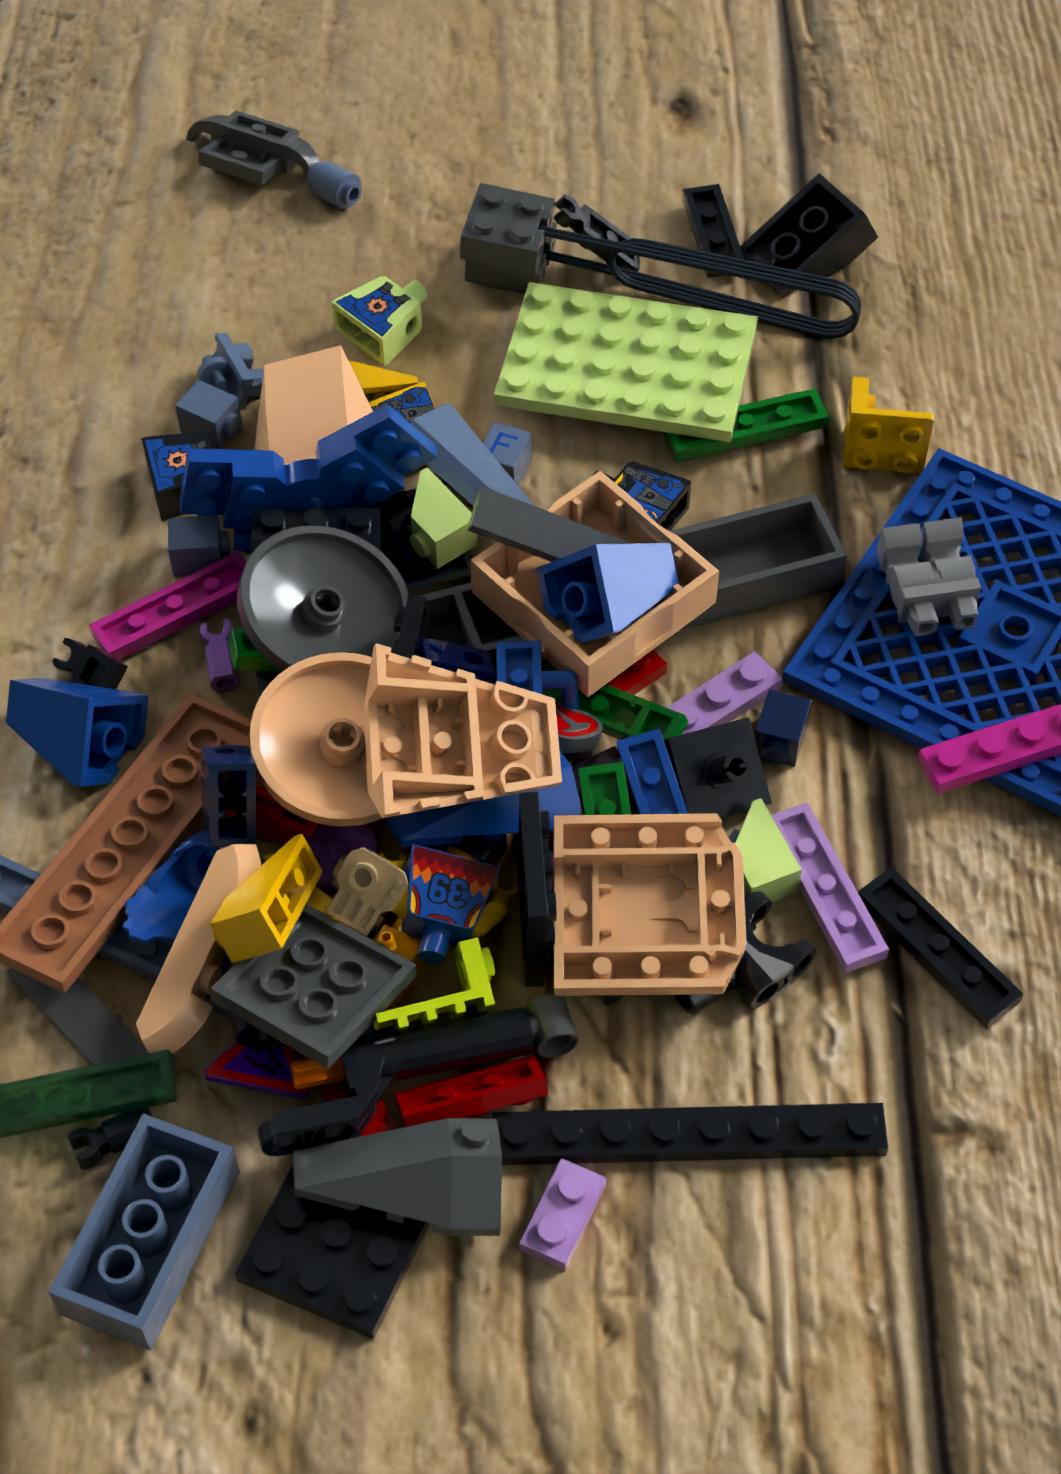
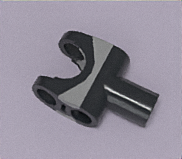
(763, 968)

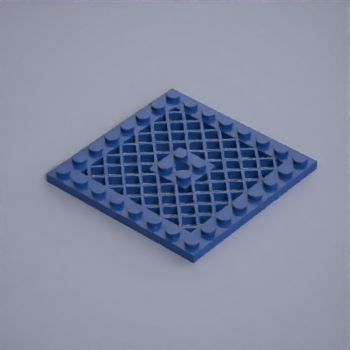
(942, 491)

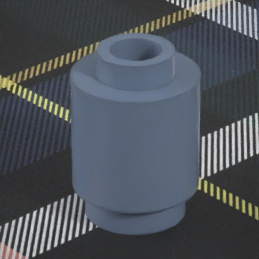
(334, 184)

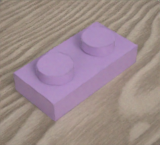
(562, 1214)

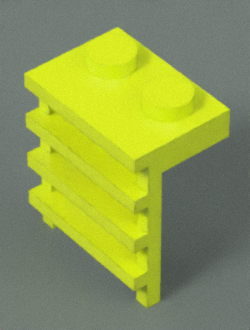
(474, 972)

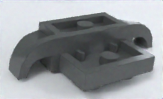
(251, 147)

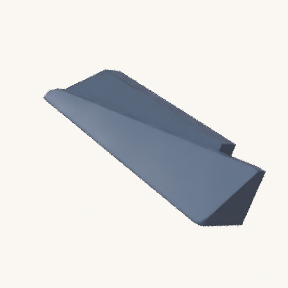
(462, 457)

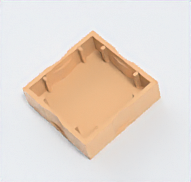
(510, 587)

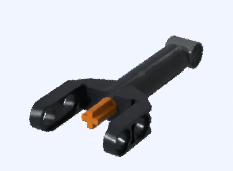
(380, 1059)

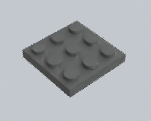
(316, 988)

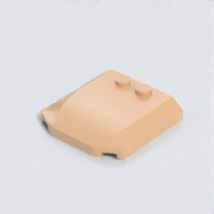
(646, 905)

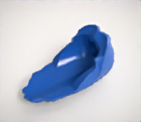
(167, 895)

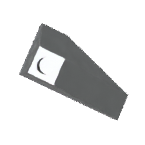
(424, 1172)

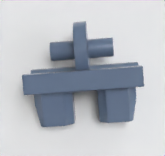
(229, 370)

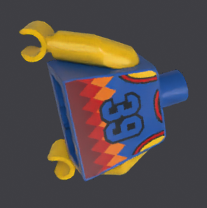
(448, 900)

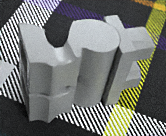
(937, 585)

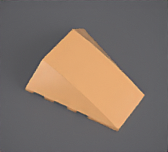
(307, 401)
(451, 737)

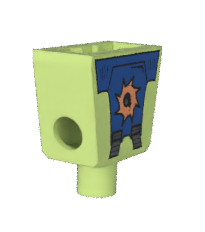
(380, 316)

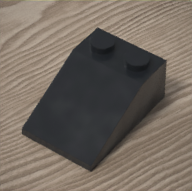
(812, 233)

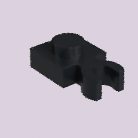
(91, 665)

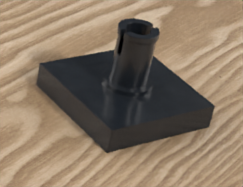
(719, 768)

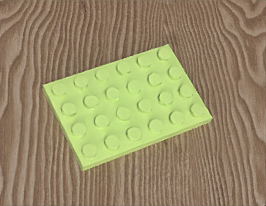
(627, 361)

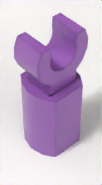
(219, 660)

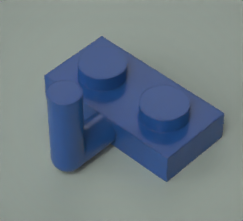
(521, 666)

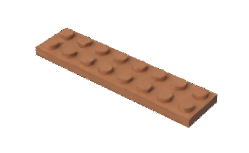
(117, 849)

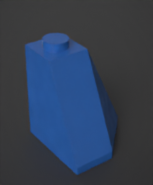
(606, 586)
(77, 726)

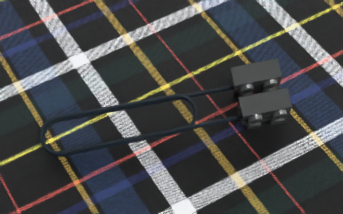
(514, 238)

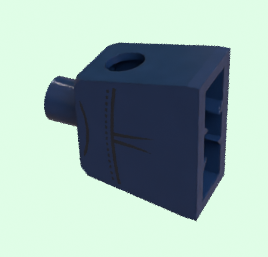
(228, 784)

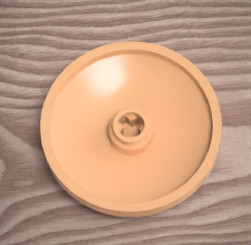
(312, 740)

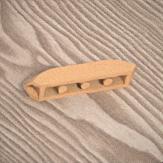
(177, 1000)

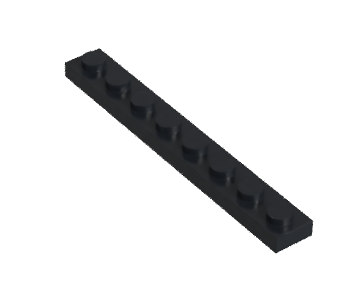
(692, 1133)

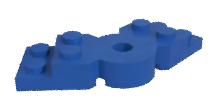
(350, 469)

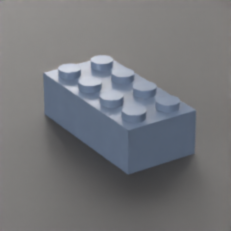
(145, 1232)

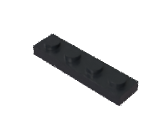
(940, 948)

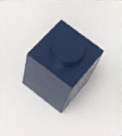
(782, 727)

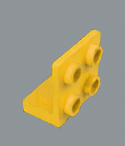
(883, 436)

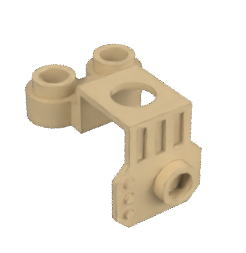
(366, 889)

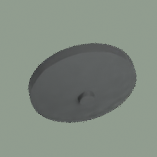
(318, 595)

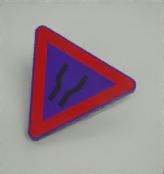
(256, 1070)

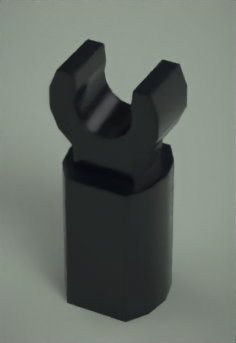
(107, 1138)

